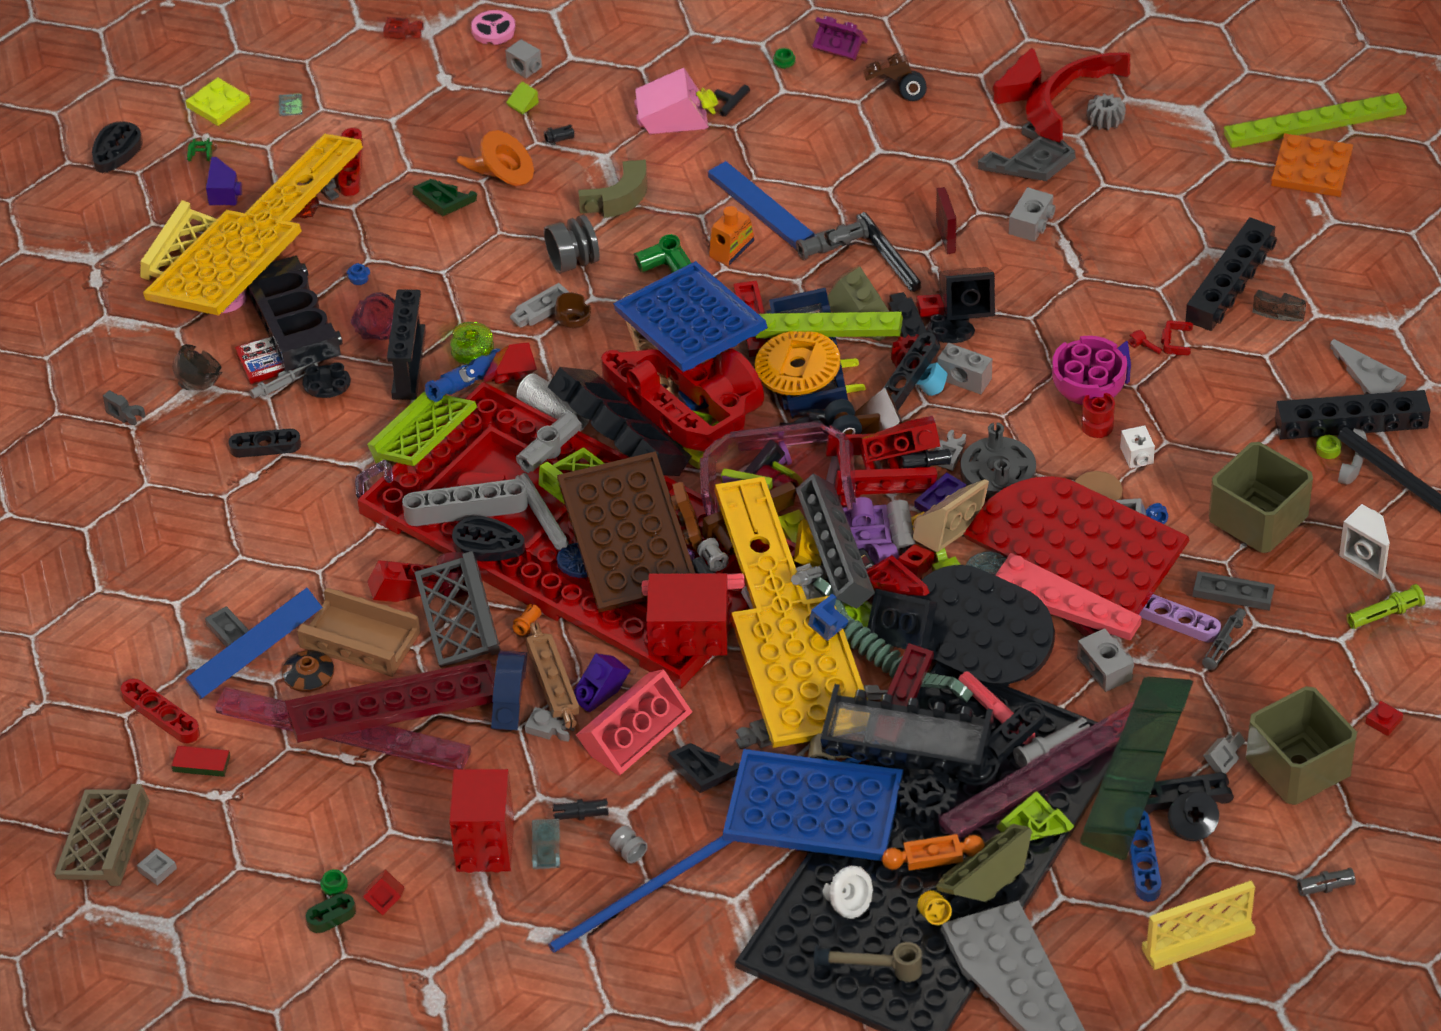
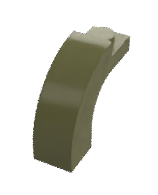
(619, 197)

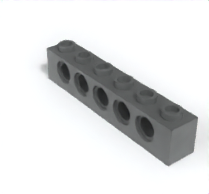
(835, 541)

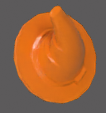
(501, 158)

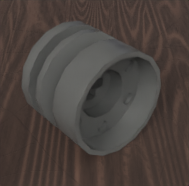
(571, 244)

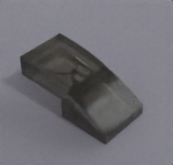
(1284, 308)

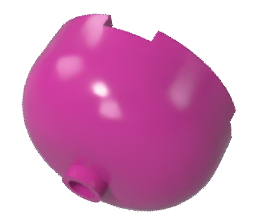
(1088, 368)

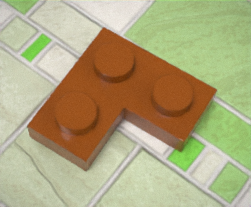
(686, 515)

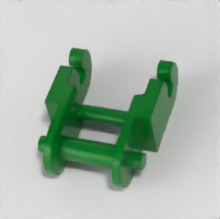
(192, 148)

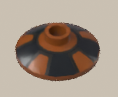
(308, 670)

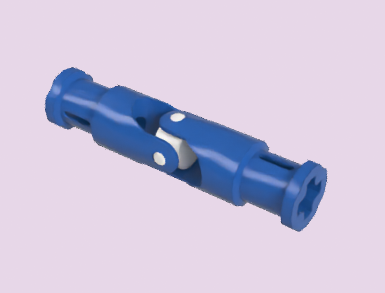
(459, 377)

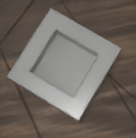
(156, 866)

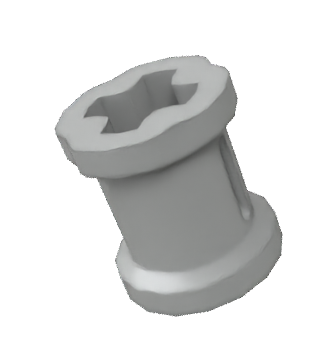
(713, 554)

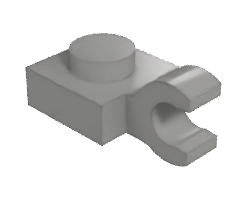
(1222, 753)

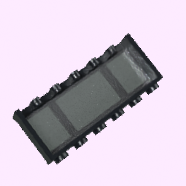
(906, 734)

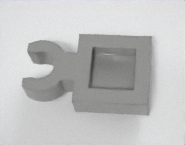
(955, 447)
(544, 725)

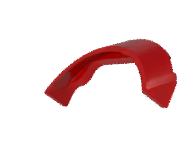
(1039, 106)

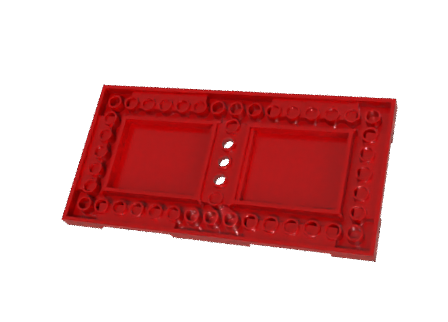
(489, 444)

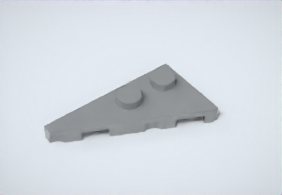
(1367, 372)

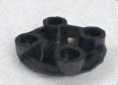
(950, 331)
(326, 380)

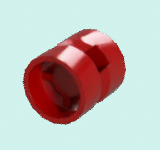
(1098, 416)

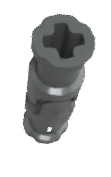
(833, 239)

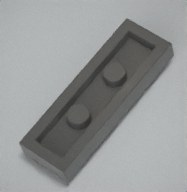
(1233, 590)

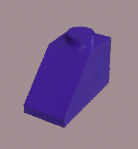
(222, 184)

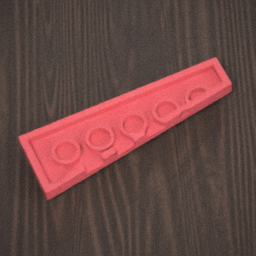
(1070, 600)

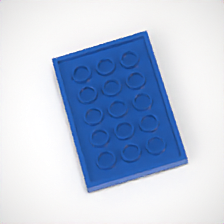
(690, 316)
(813, 804)

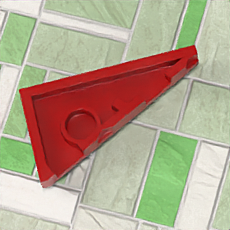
(896, 578)

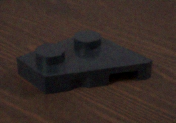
(700, 767)

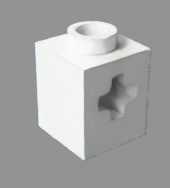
(1137, 452)

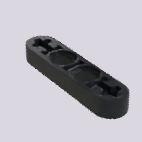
(913, 375)

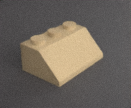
(950, 517)

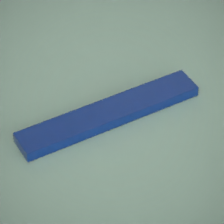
(759, 203)
(253, 643)

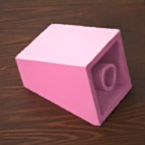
(670, 105)

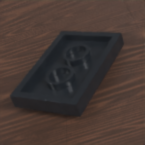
(901, 619)

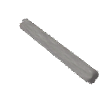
(543, 514)

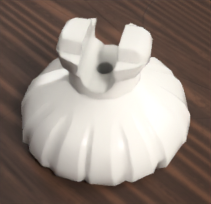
(849, 891)

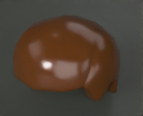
(572, 310)

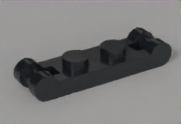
(1169, 790)

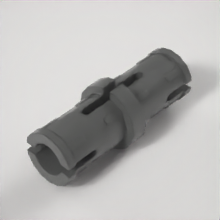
(1343, 878)

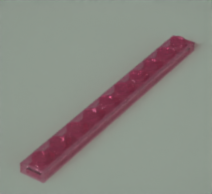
(379, 739)
(1036, 775)

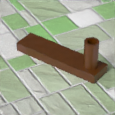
(715, 526)

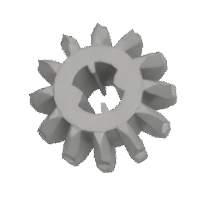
(1106, 111)

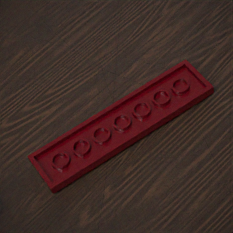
(391, 701)

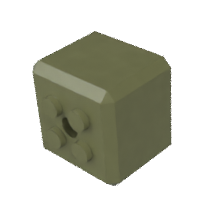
(1260, 497)
(1302, 731)

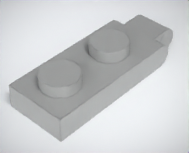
(538, 307)

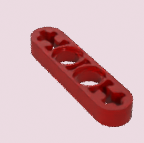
(356, 162)
(163, 708)

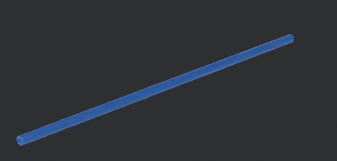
(644, 890)

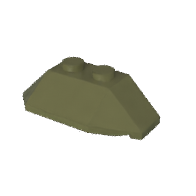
(855, 294)
(991, 867)

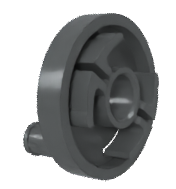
(1007, 456)

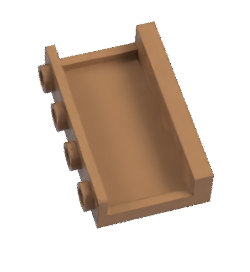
(360, 632)

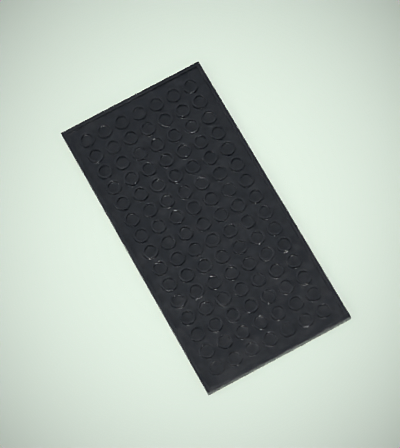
(871, 994)

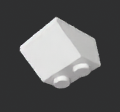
(1365, 541)

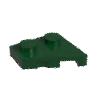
(443, 197)

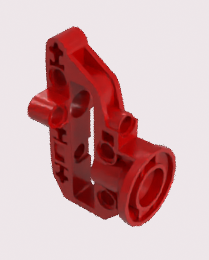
(724, 382)

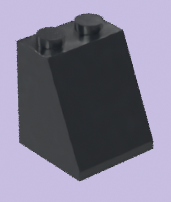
(968, 293)

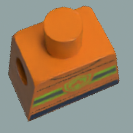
(730, 236)

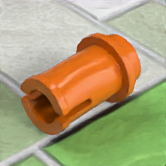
(521, 624)

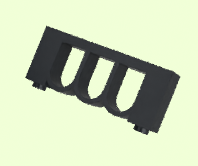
(293, 315)
(617, 418)

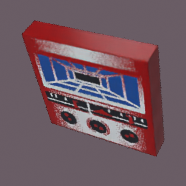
(259, 360)

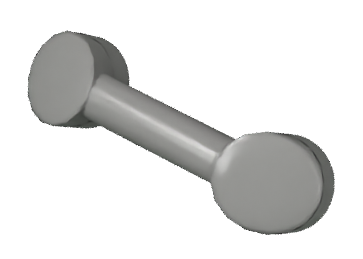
(1349, 473)

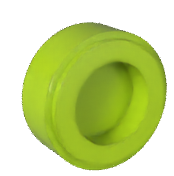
(1328, 447)

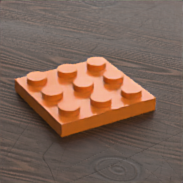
(1312, 165)

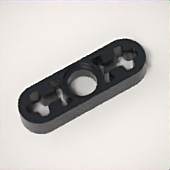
(273, 448)

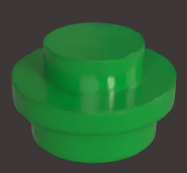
(784, 58)
(334, 882)

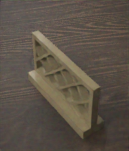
(121, 835)

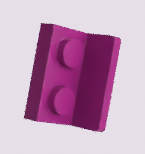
(838, 38)

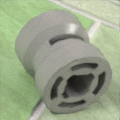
(626, 842)

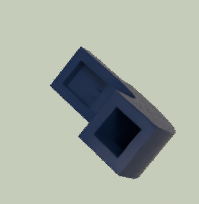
(508, 689)

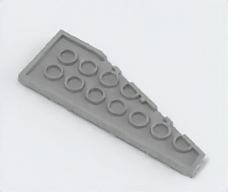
(1011, 968)

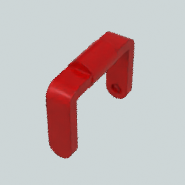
(1166, 337)

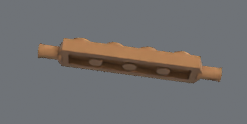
(552, 675)

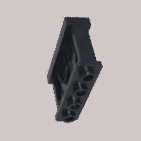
(406, 344)

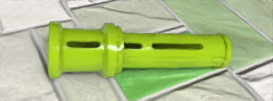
(1397, 603)

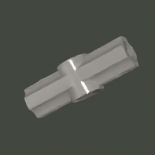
(548, 442)

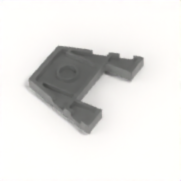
(1036, 161)

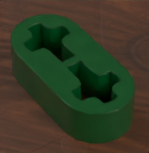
(330, 913)

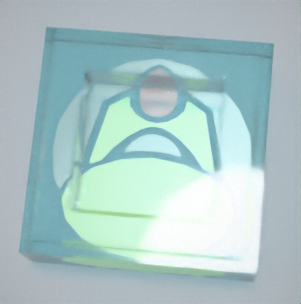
(290, 104)

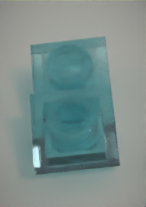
(546, 844)

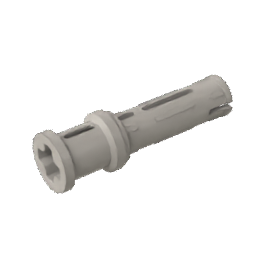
(1041, 746)

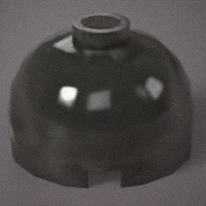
(194, 369)

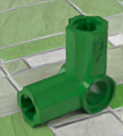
(666, 252)

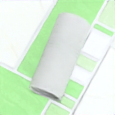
(535, 392)

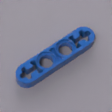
(1148, 855)

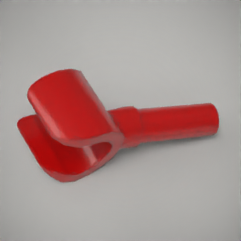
(1138, 338)

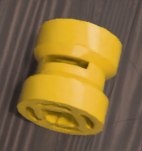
(939, 910)

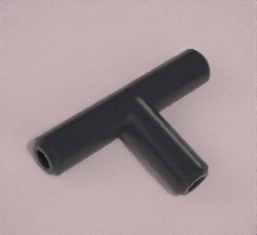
(731, 100)

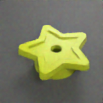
(707, 99)

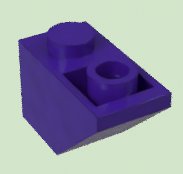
(600, 681)

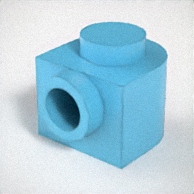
(933, 379)

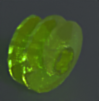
(471, 341)

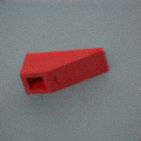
(901, 439)
(397, 581)

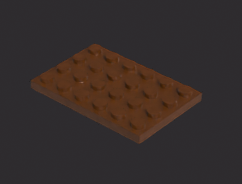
(624, 527)

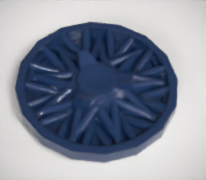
(570, 561)

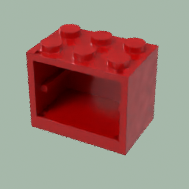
(687, 614)
(482, 820)

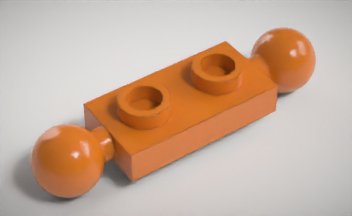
(932, 852)

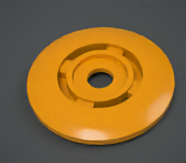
(820, 366)

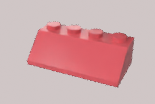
(635, 722)

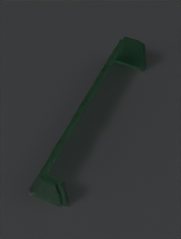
(1135, 765)

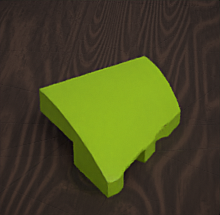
(1039, 817)

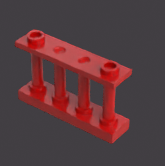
(881, 480)

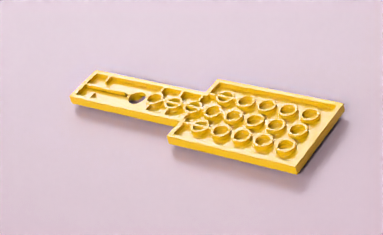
(244, 244)
(784, 656)

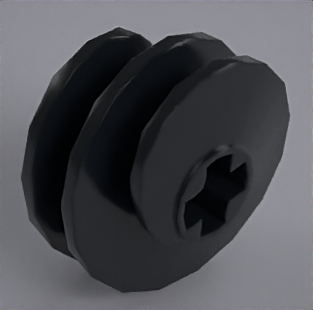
(1203, 806)

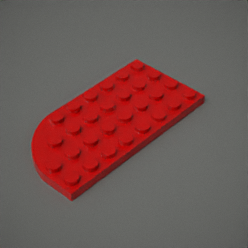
(1080, 538)

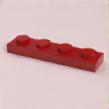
(750, 294)

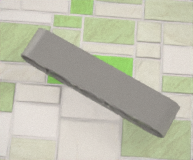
(465, 501)

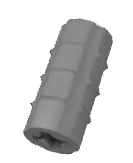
(900, 525)

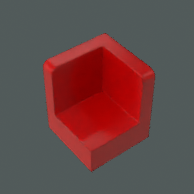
(383, 892)

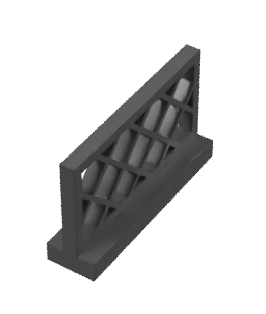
(476, 598)

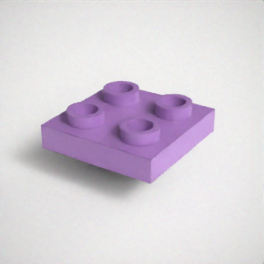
(868, 523)

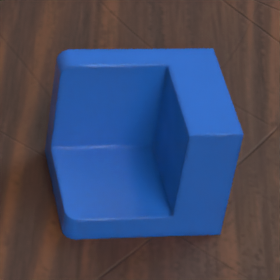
(827, 619)

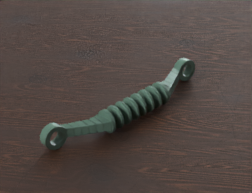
(883, 654)

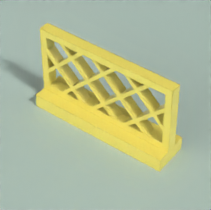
(169, 239)
(1193, 937)

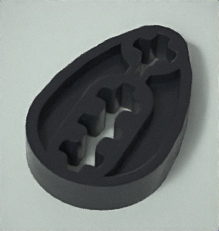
(105, 151)
(485, 528)

